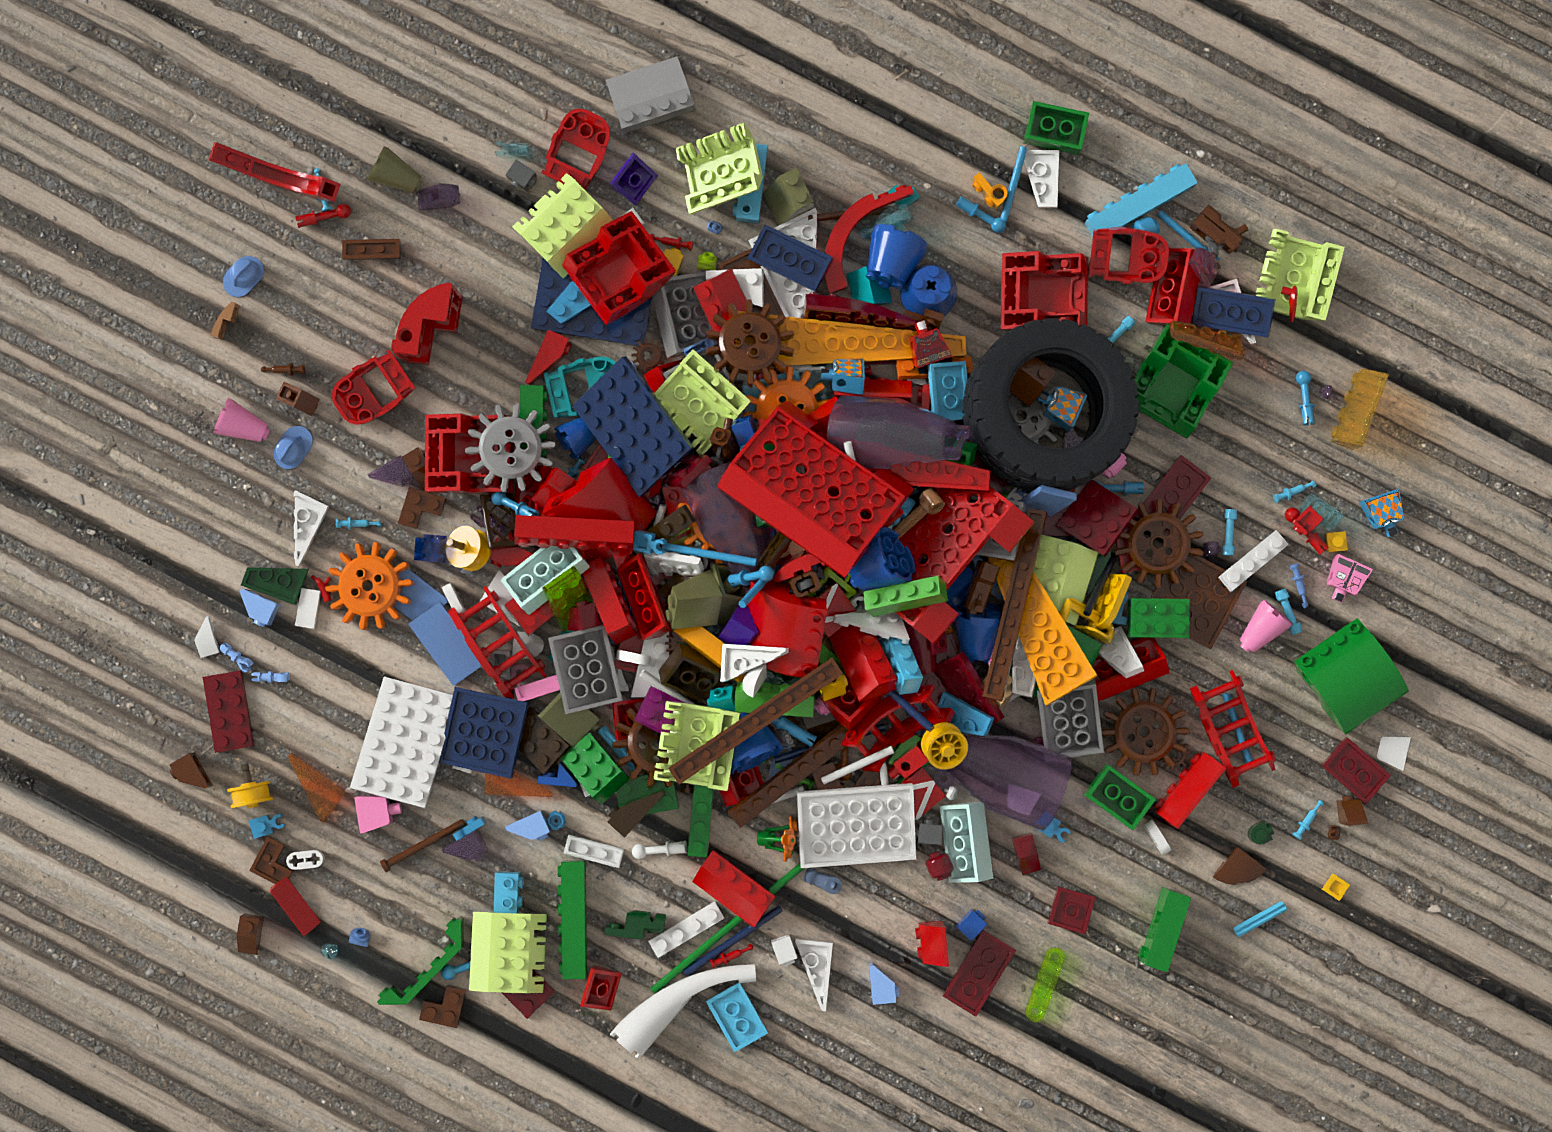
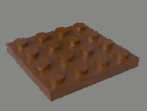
(1208, 598)

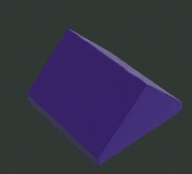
(633, 179)
(739, 628)

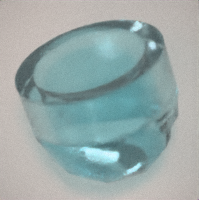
(329, 954)

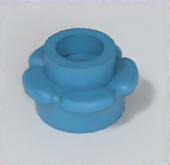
(551, 820)

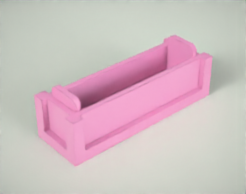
(537, 688)

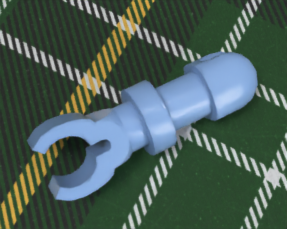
(243, 662)
(270, 677)

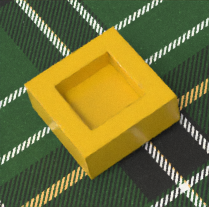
(1336, 541)
(1335, 887)

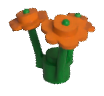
(767, 838)

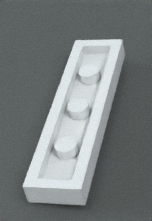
(1253, 560)
(686, 929)

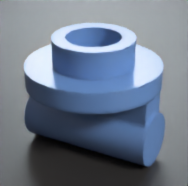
(360, 937)

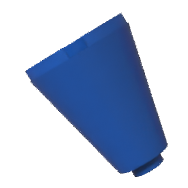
(575, 437)

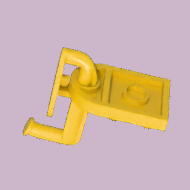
(1104, 609)

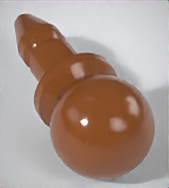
(844, 762)

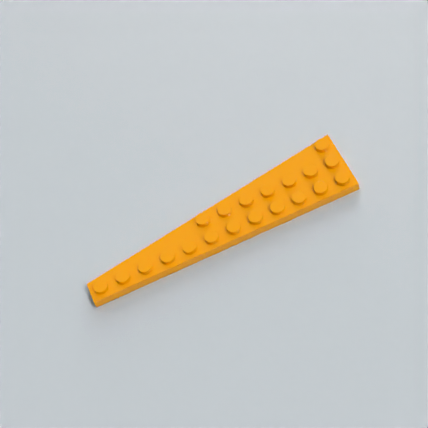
(824, 341)
(1047, 641)

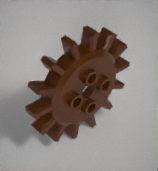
(739, 356)
(1177, 540)
(1162, 737)
(641, 758)

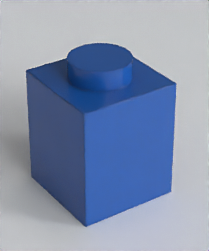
(744, 429)
(972, 924)

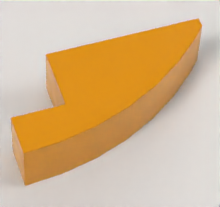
(705, 644)

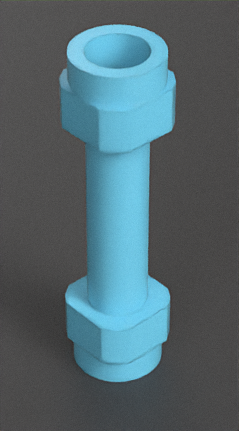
(1125, 325)
(1230, 515)
(1282, 596)

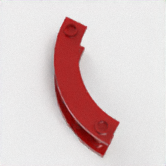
(482, 654)
(901, 731)
(1215, 733)

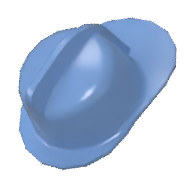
(243, 276)
(293, 447)

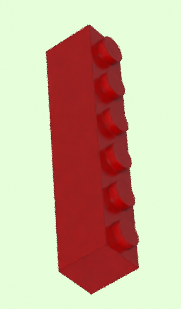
(574, 533)

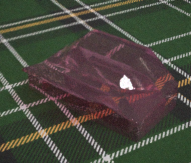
(1205, 266)

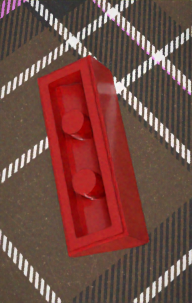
(295, 906)

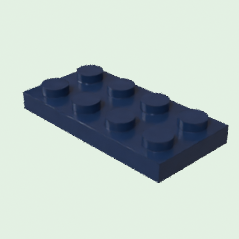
(790, 258)
(1234, 311)

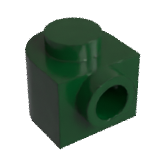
(1260, 833)

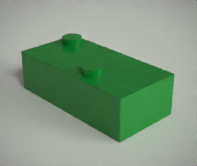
(1164, 929)

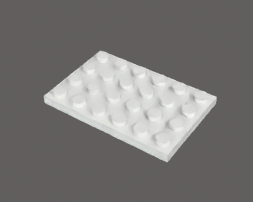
(403, 743)
(856, 825)

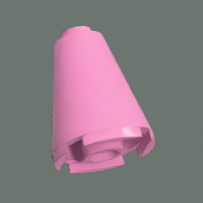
(240, 423)
(1263, 627)

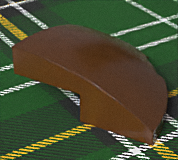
(1239, 868)

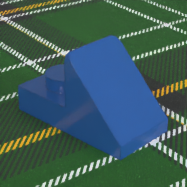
(564, 778)

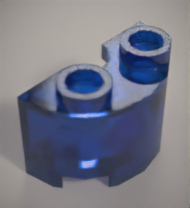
(430, 548)

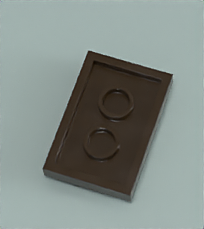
(541, 742)

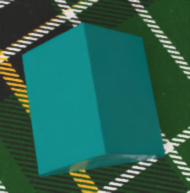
(866, 289)

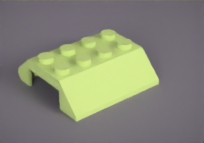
(722, 169)
(562, 223)
(1301, 264)
(700, 399)
(1064, 571)
(692, 729)
(506, 952)

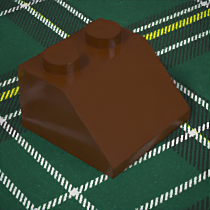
(1031, 380)

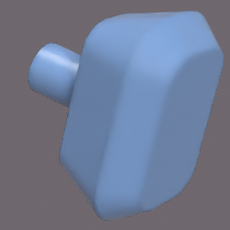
(714, 227)

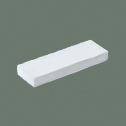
(594, 851)

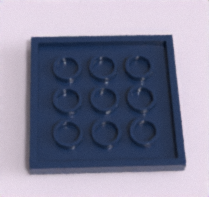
(483, 732)

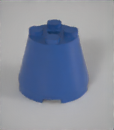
(894, 255)
(917, 298)
(883, 563)
(978, 632)
(755, 749)

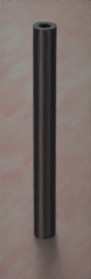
(1100, 584)

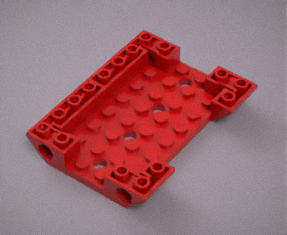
(800, 502)
(952, 552)

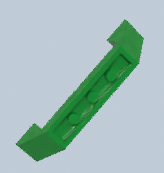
(395, 997)

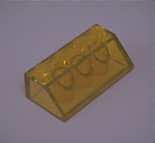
(1359, 408)

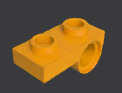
(981, 185)

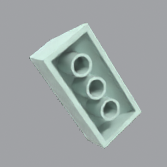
(539, 569)
(967, 841)

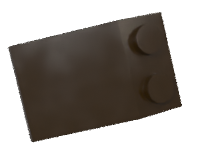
(690, 673)
(629, 814)

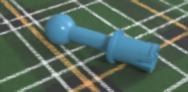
(997, 224)
(1304, 378)
(1126, 487)
(521, 508)
(744, 577)
(448, 972)

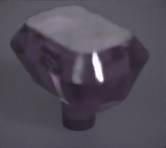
(1327, 391)

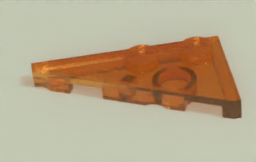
(518, 786)
(320, 791)

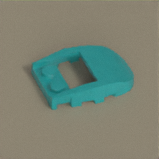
(557, 385)

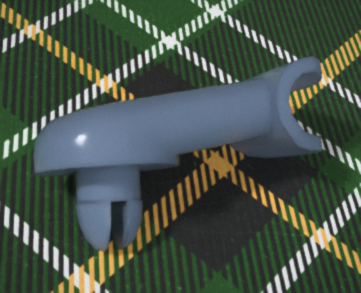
(826, 882)

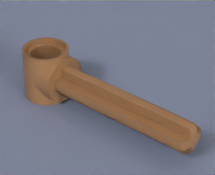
(929, 503)

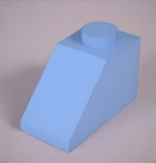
(259, 607)
(531, 827)
(882, 986)

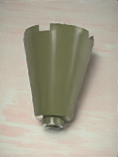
(394, 172)

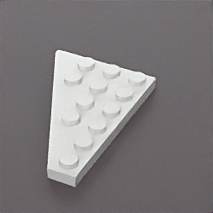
(788, 293)

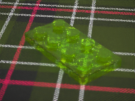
(563, 594)

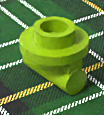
(707, 261)

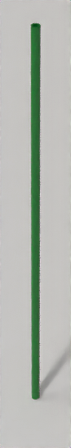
(730, 925)

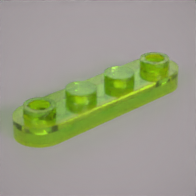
(1044, 984)

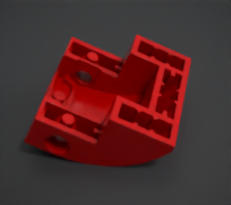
(619, 268)
(1043, 288)
(431, 311)
(446, 460)
(604, 495)
(790, 624)

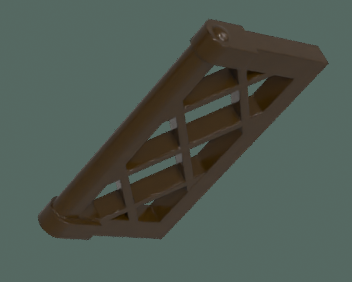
(484, 498)

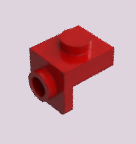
(1307, 521)

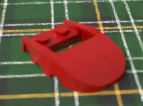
(584, 131)
(1147, 255)
(355, 398)
(794, 564)

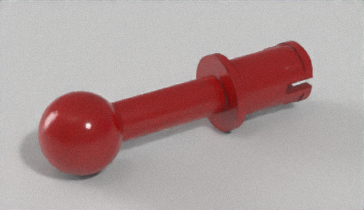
(343, 211)
(1314, 539)

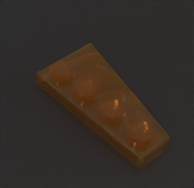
(1215, 342)

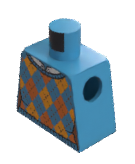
(846, 375)
(1063, 406)
(1384, 511)

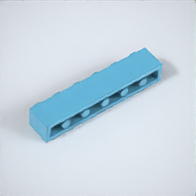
(1144, 200)

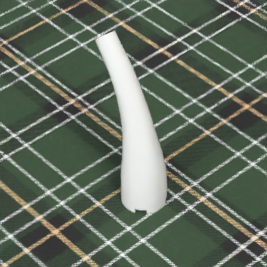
(652, 1016)

